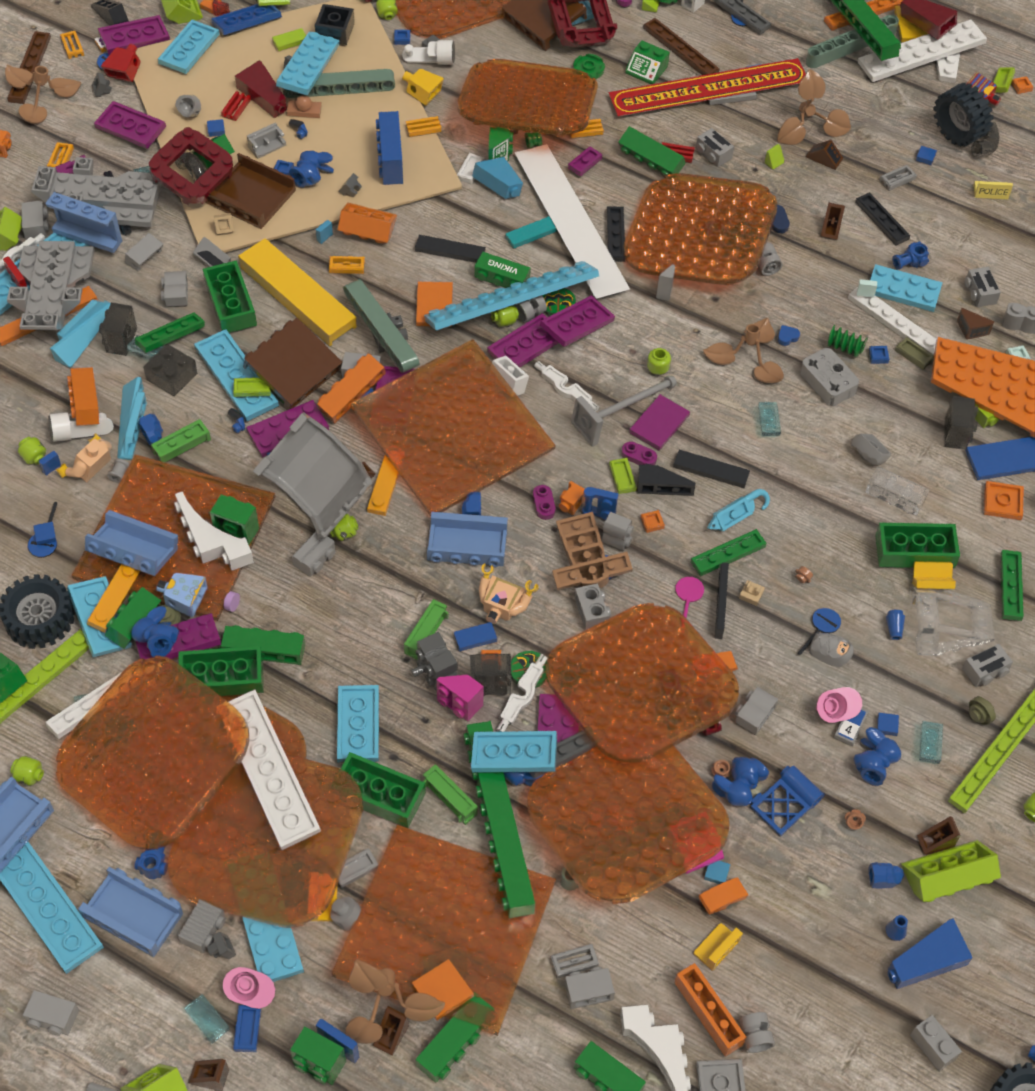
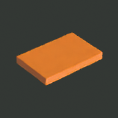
(430, 297)

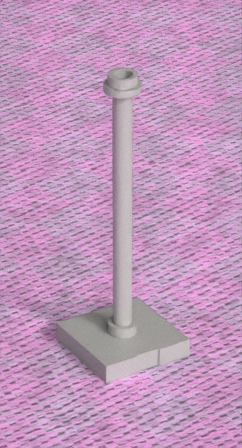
(590, 422)

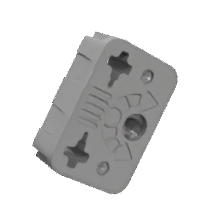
(829, 376)

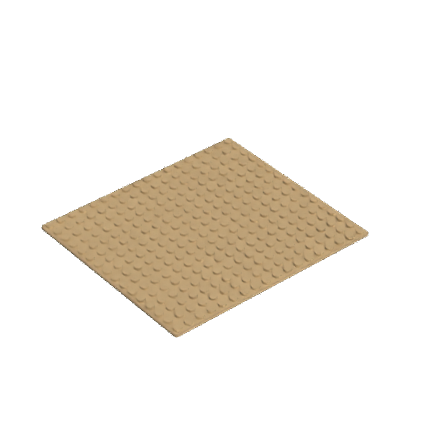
(343, 130)

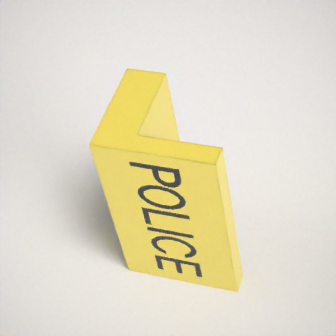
(992, 190)

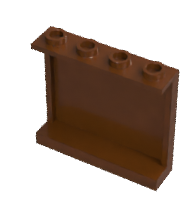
(535, 19)
(252, 192)
(293, 362)

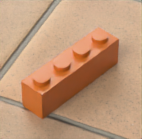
(351, 387)
(83, 396)
(710, 1009)

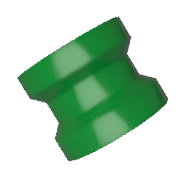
(533, 139)

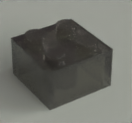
(118, 328)
(170, 370)
(960, 422)
(492, 672)

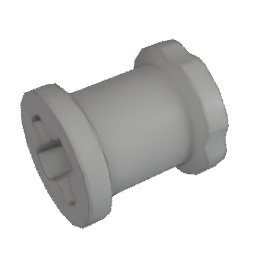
(118, 470)

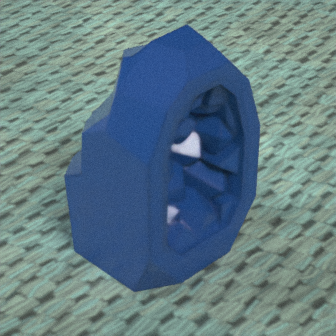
(150, 428)
(472, 504)
(884, 875)

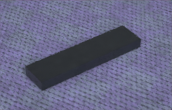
(882, 218)
(616, 233)
(449, 248)
(711, 468)
(721, 601)

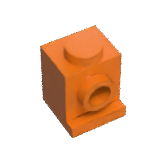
(5, 143)
(572, 498)

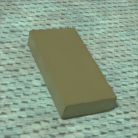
(914, 353)

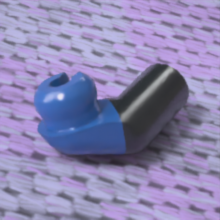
(302, 131)
(238, 417)

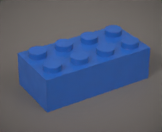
(389, 148)

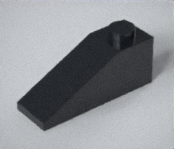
(110, 11)
(660, 481)

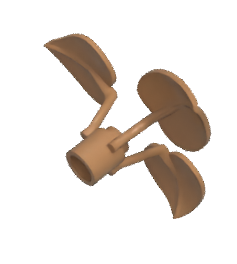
(20, 78)
(812, 87)
(754, 334)
(368, 978)

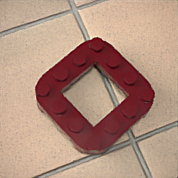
(575, 37)
(206, 183)

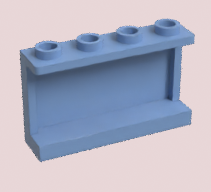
(85, 222)
(467, 539)
(132, 543)
(19, 818)
(132, 911)

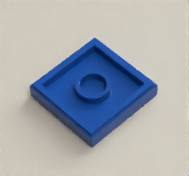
(338, 1037)

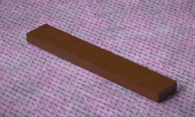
(680, 47)
(31, 60)

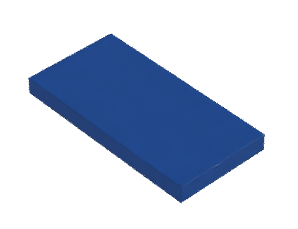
(245, 18)
(1002, 458)

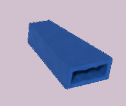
(932, 956)

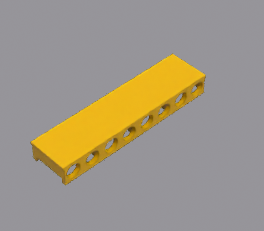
(297, 291)

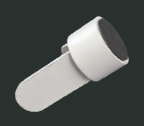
(437, 52)
(63, 427)

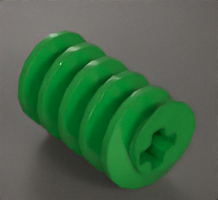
(846, 342)

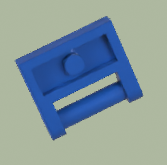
(606, 502)

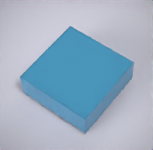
(324, 231)
(717, 872)

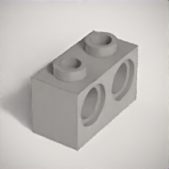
(588, 607)

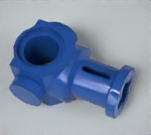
(914, 256)
(149, 857)

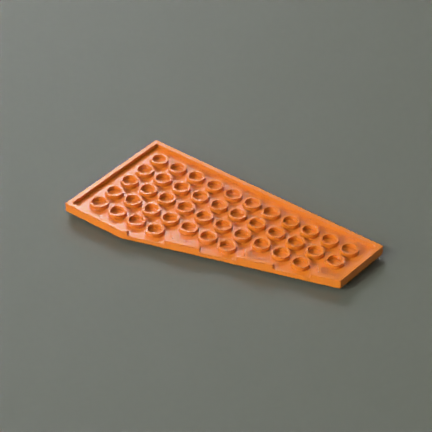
(995, 380)

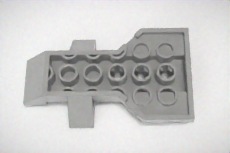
(130, 195)
(52, 275)

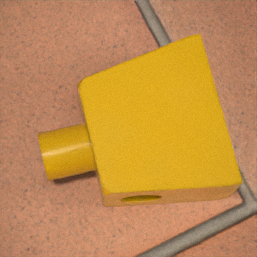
(423, 85)

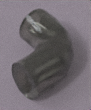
(988, 145)
(192, 164)

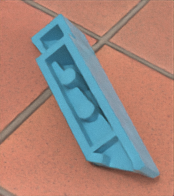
(79, 332)
(132, 409)

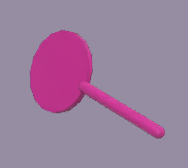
(689, 590)

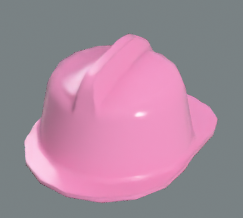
(839, 704)
(249, 987)

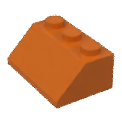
(366, 222)

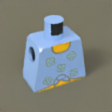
(183, 592)

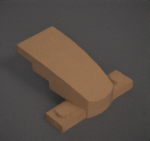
(586, 555)

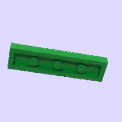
(169, 332)
(728, 552)
(1011, 585)

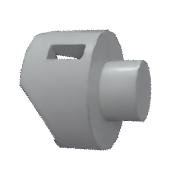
(188, 105)
(345, 912)

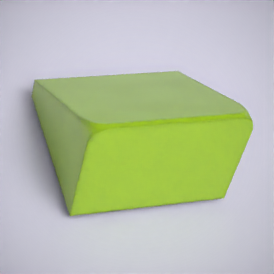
(650, 5)
(774, 157)

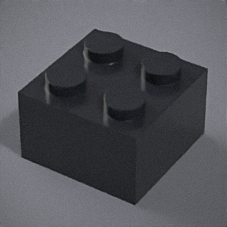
(335, 22)

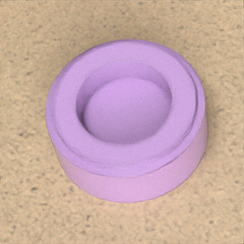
(231, 601)

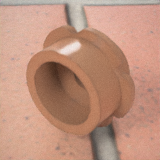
(803, 574)
(721, 764)
(855, 824)

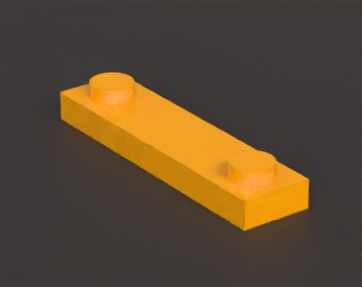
(383, 488)
(113, 597)

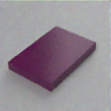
(659, 422)

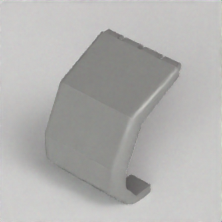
(316, 473)

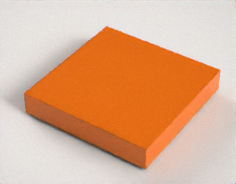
(1003, 500)
(444, 985)

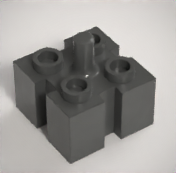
(434, 659)

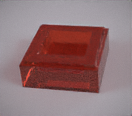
(220, 8)

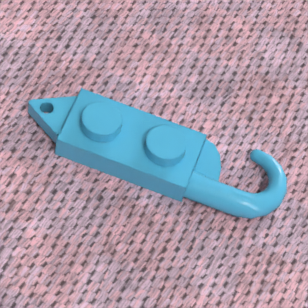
(737, 510)

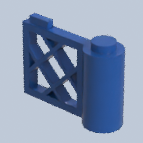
(796, 786)

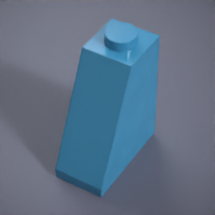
(498, 176)

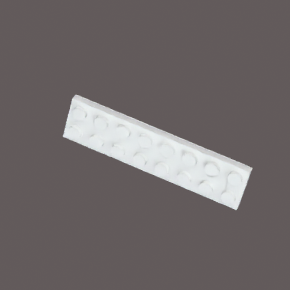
(923, 51)
(274, 777)

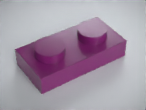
(585, 161)

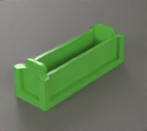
(181, 441)
(426, 626)
(450, 794)

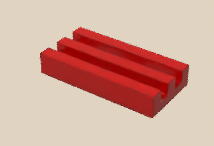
(232, 106)
(686, 151)
(14, 272)

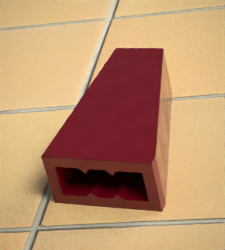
(929, 16)
(263, 90)

